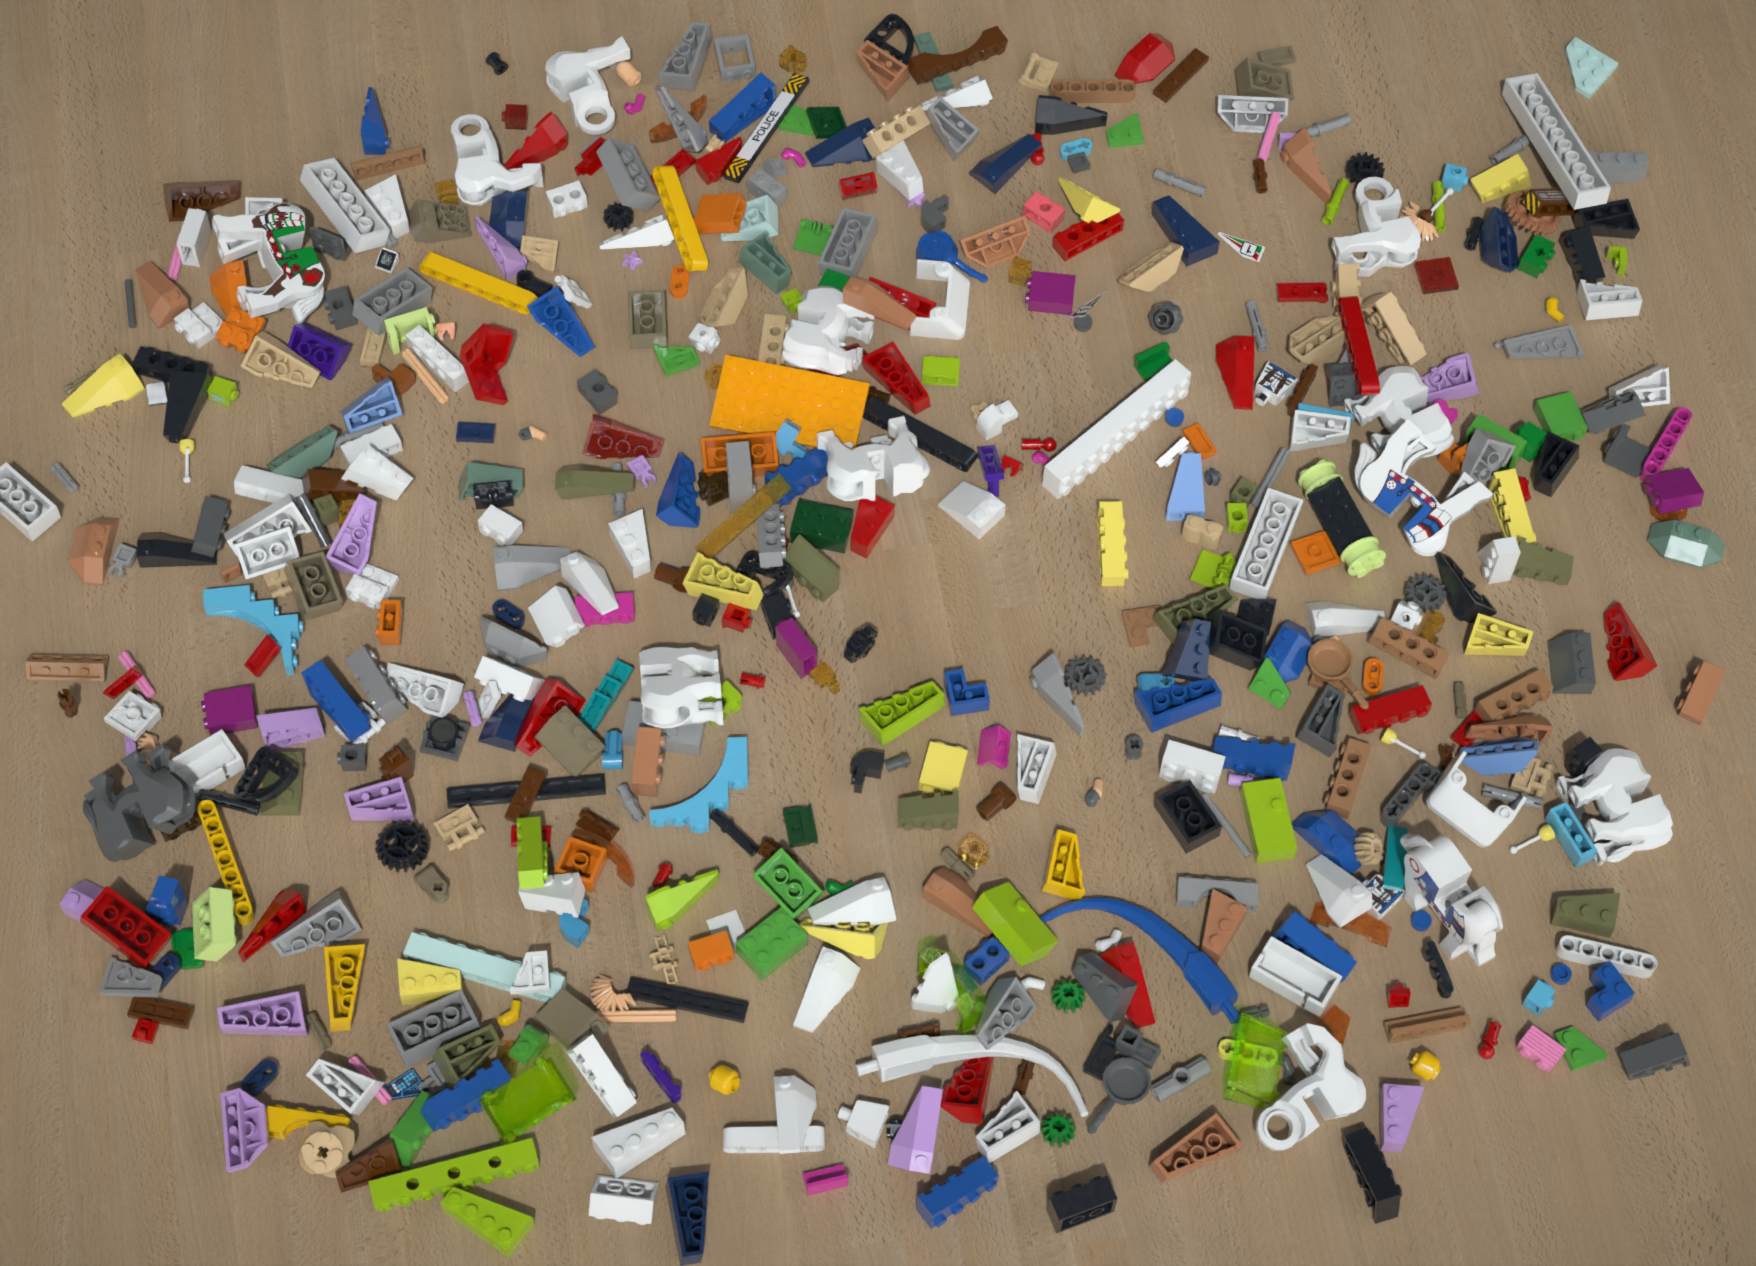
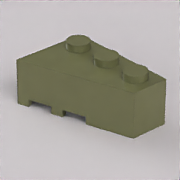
(929, 812)
(1587, 913)

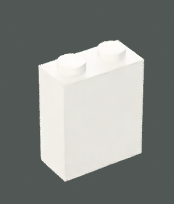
(194, 237)
(556, 616)

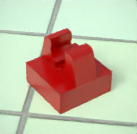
(1015, 465)
(1398, 996)
(145, 1031)

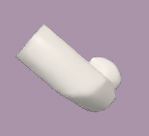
(1106, 944)
(1030, 982)

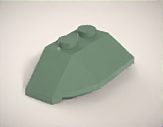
(305, 454)
(1686, 543)

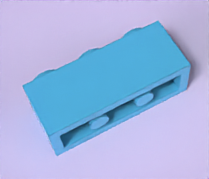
(1571, 834)

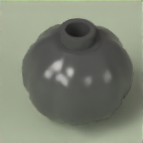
(1166, 317)

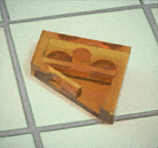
(1336, 1023)

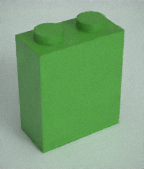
(1561, 416)

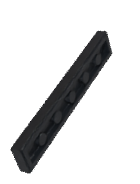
(687, 1000)

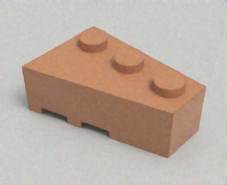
(882, 68)
(1700, 692)
(647, 761)
(1221, 924)

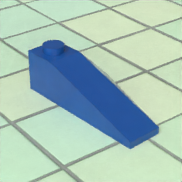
(372, 128)
(562, 321)
(678, 499)

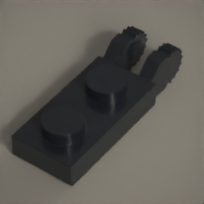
(1438, 969)
(1101, 1055)

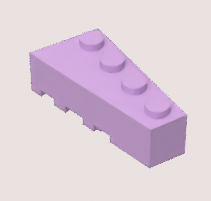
(266, 1016)

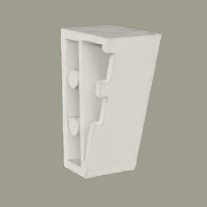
(1607, 301)
(378, 473)

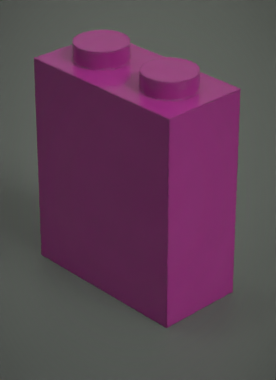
(1051, 292)
(1673, 490)
(796, 647)
(229, 710)

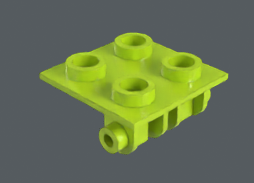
(1213, 569)

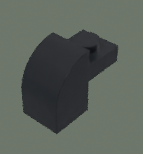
(866, 764)

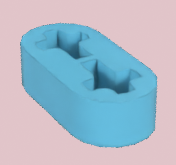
(1075, 147)

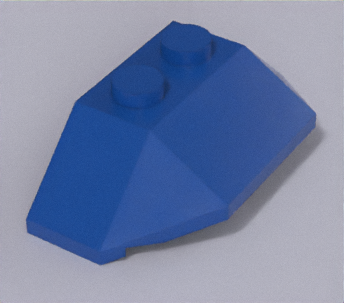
(1290, 650)
(1329, 837)

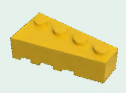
(342, 976)

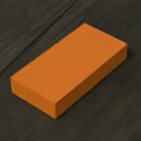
(1199, 441)

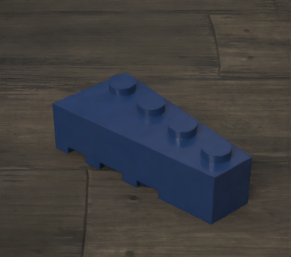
(1184, 230)
(688, 1212)

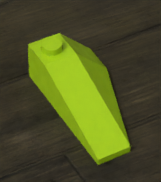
(669, 905)

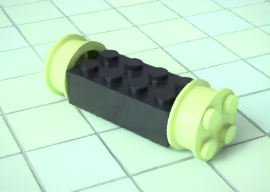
(1341, 518)

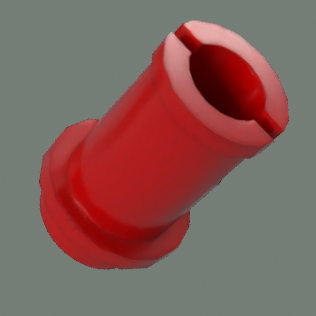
(1524, 488)
(752, 680)
(662, 875)

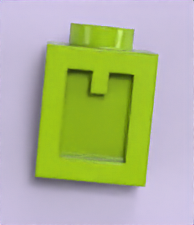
(1619, 255)
(791, 300)

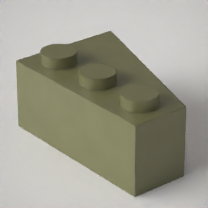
(1543, 564)
(465, 1054)

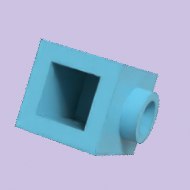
(1454, 177)
(1539, 997)

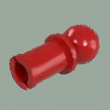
(1038, 157)
(1048, 444)
(1487, 1050)

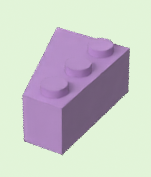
(290, 728)
(380, 802)

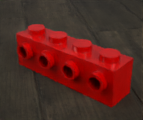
(1391, 710)

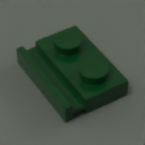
(800, 826)

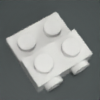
(198, 325)
(371, 586)
(133, 715)

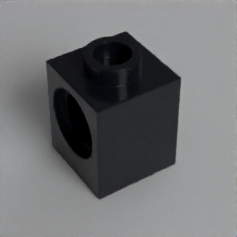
(705, 610)

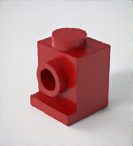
(733, 614)

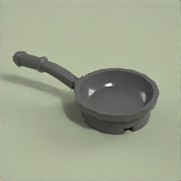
(1125, 1083)

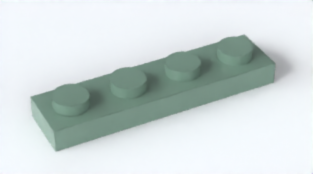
(925, 43)

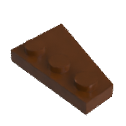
(374, 1164)

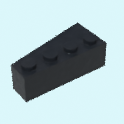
(1373, 1174)

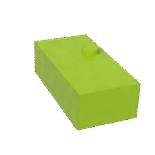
(1268, 820)
(1015, 924)

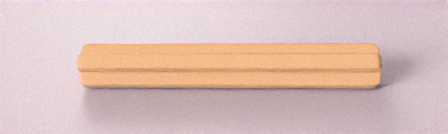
(425, 376)
(652, 1015)

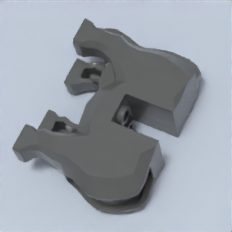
(155, 795)

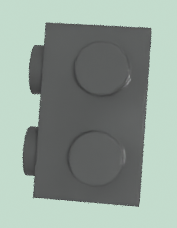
(1626, 453)

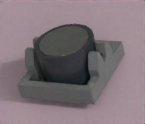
(444, 737)

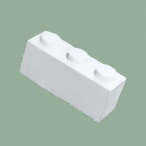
(383, 440)

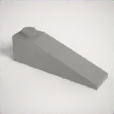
(688, 131)
(1049, 684)

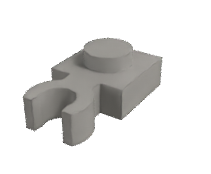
(123, 557)

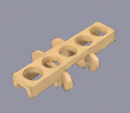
(663, 950)

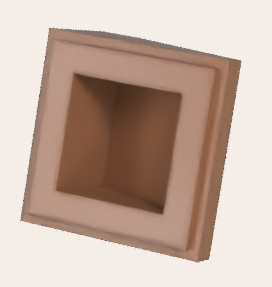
(231, 573)

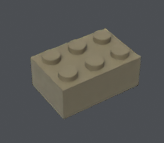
(647, 319)
(313, 586)

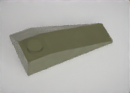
(589, 481)

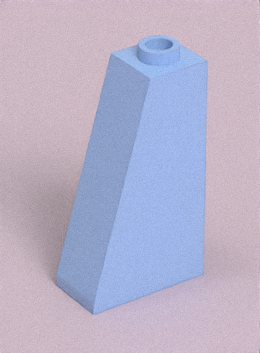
(1187, 491)

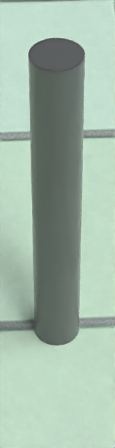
(130, 303)

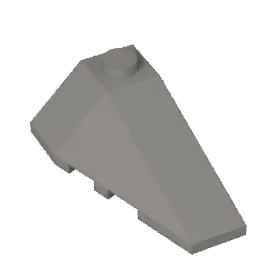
(1485, 455)
(525, 564)
(323, 924)
(1004, 1010)

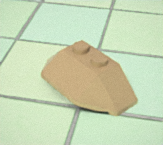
(1153, 268)
(726, 299)
(1317, 339)

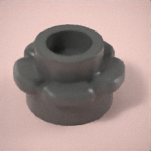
(1212, 477)

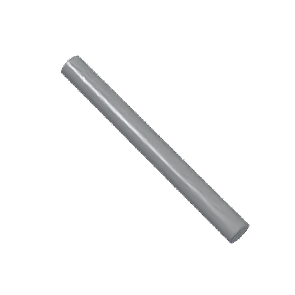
(1227, 826)

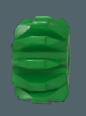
(1068, 1002)
(1064, 1126)

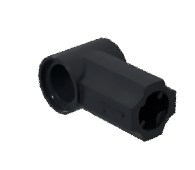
(533, 284)

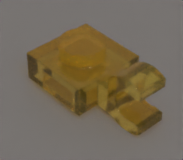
(824, 676)

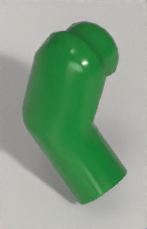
(835, 888)

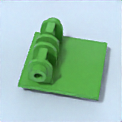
(812, 237)

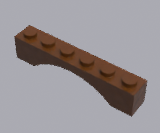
(929, 66)

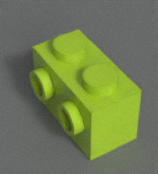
(940, 371)

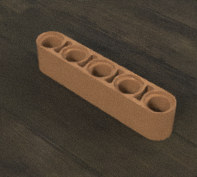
(1094, 90)

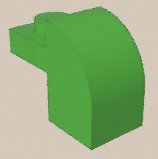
(529, 1044)

